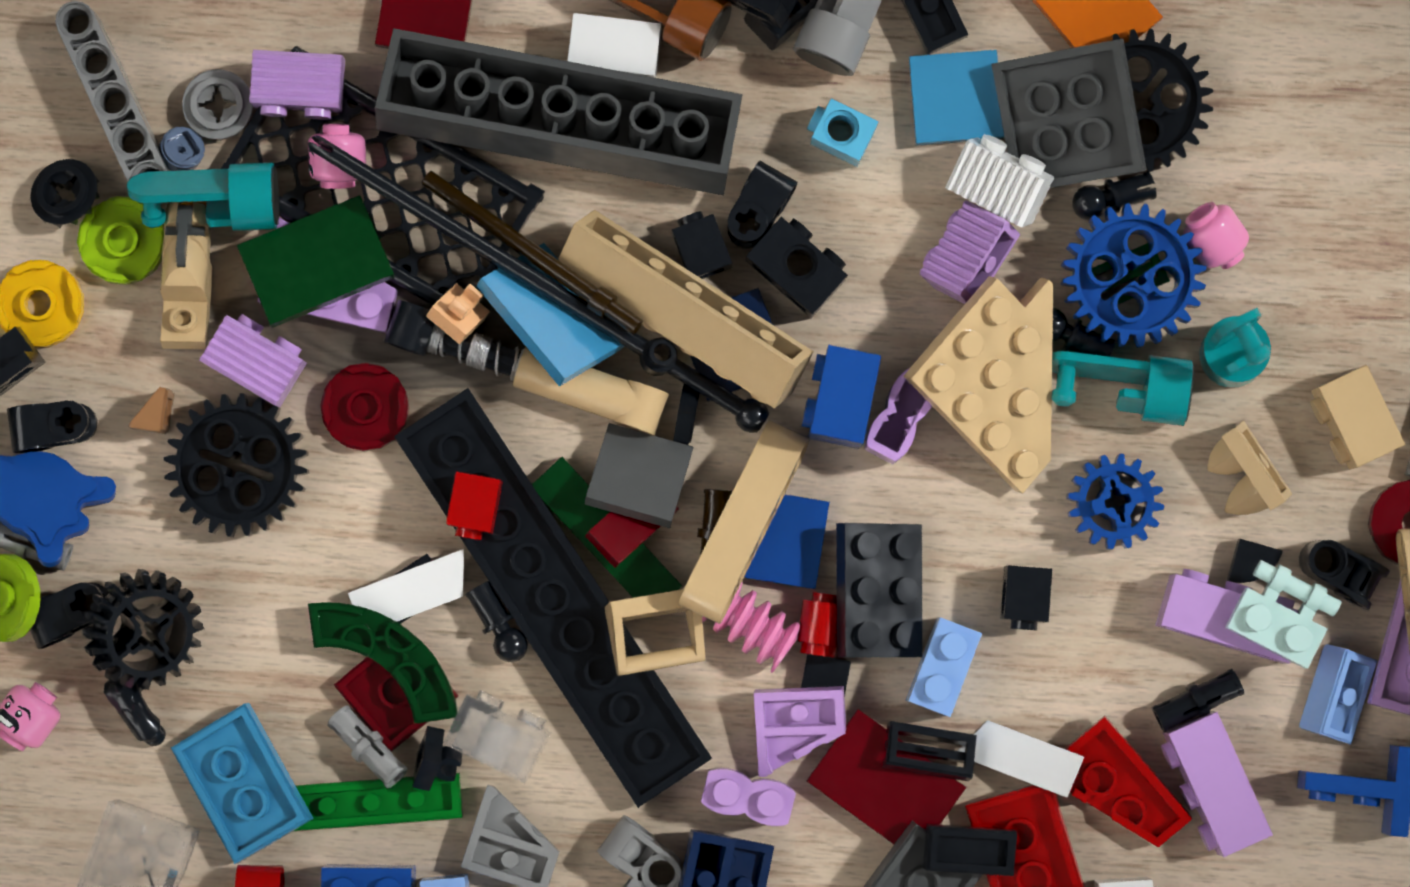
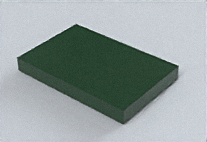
(315, 261)

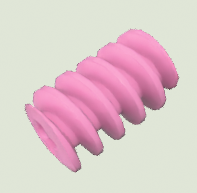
(758, 628)

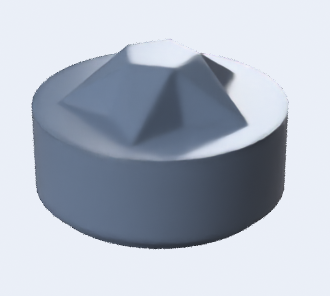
(181, 149)

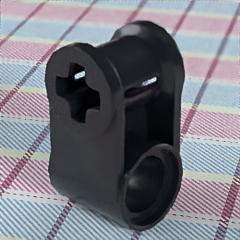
(763, 199)
(43, 425)
(1350, 574)
(62, 614)

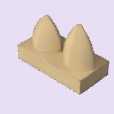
(1261, 486)

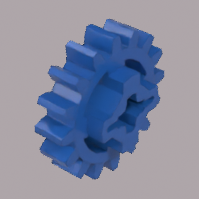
(1119, 522)

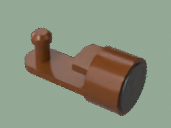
(691, 26)

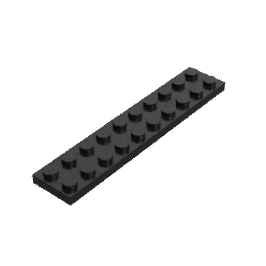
(557, 603)

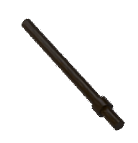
(599, 300)

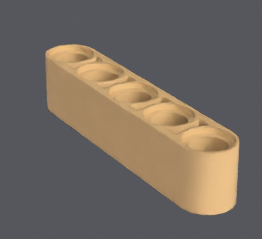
(744, 522)

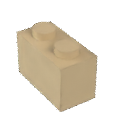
(1356, 418)

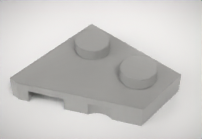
(508, 845)

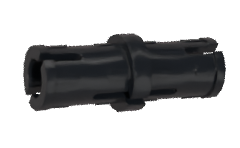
(1198, 700)

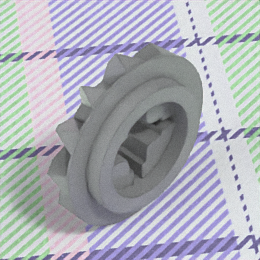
(203, 91)

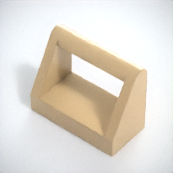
(645, 607)

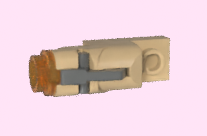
(186, 276)

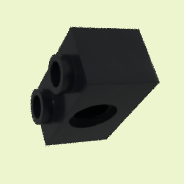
(806, 291)

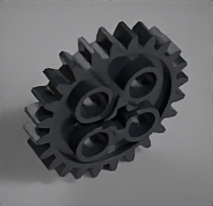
(1172, 125)
(223, 502)

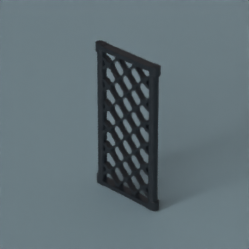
(528, 195)

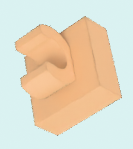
(459, 312)

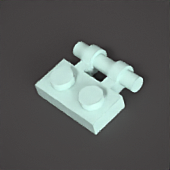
(1276, 626)

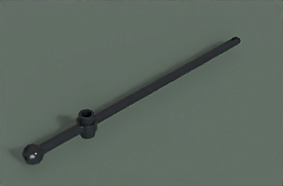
(749, 413)

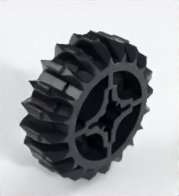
(129, 638)

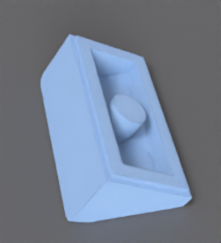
(1337, 693)

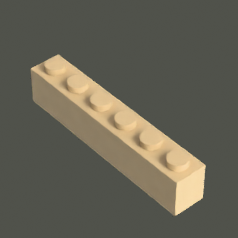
(687, 309)

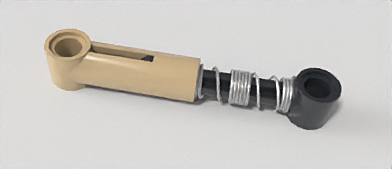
(593, 391)

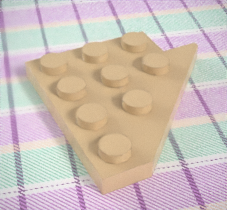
(995, 378)

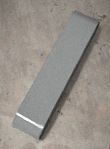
(106, 83)

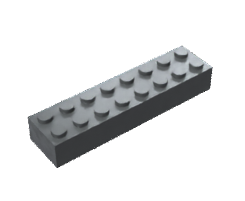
(557, 111)

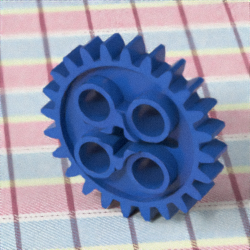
(1110, 244)

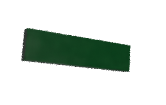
(565, 495)

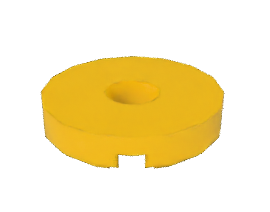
(65, 298)

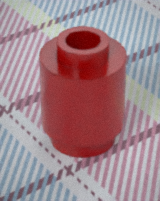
(818, 625)

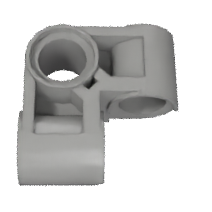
(633, 851)

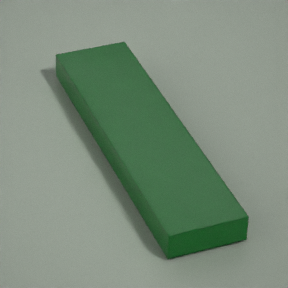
(372, 803)

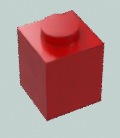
(474, 505)

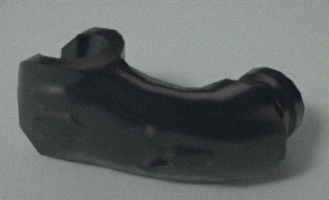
(135, 712)

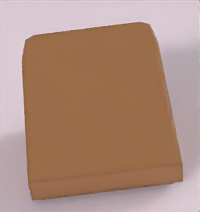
(156, 413)

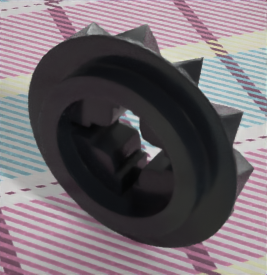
(72, 176)

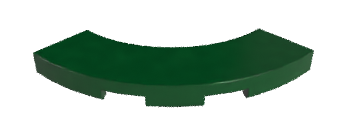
(393, 648)

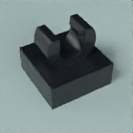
(435, 760)

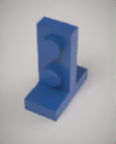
(1370, 791)

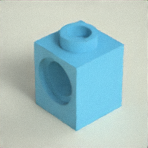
(851, 149)

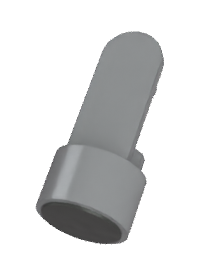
(836, 34)

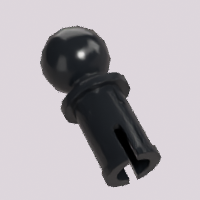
(1093, 201)
(1077, 338)
(509, 642)

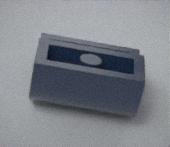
(725, 861)

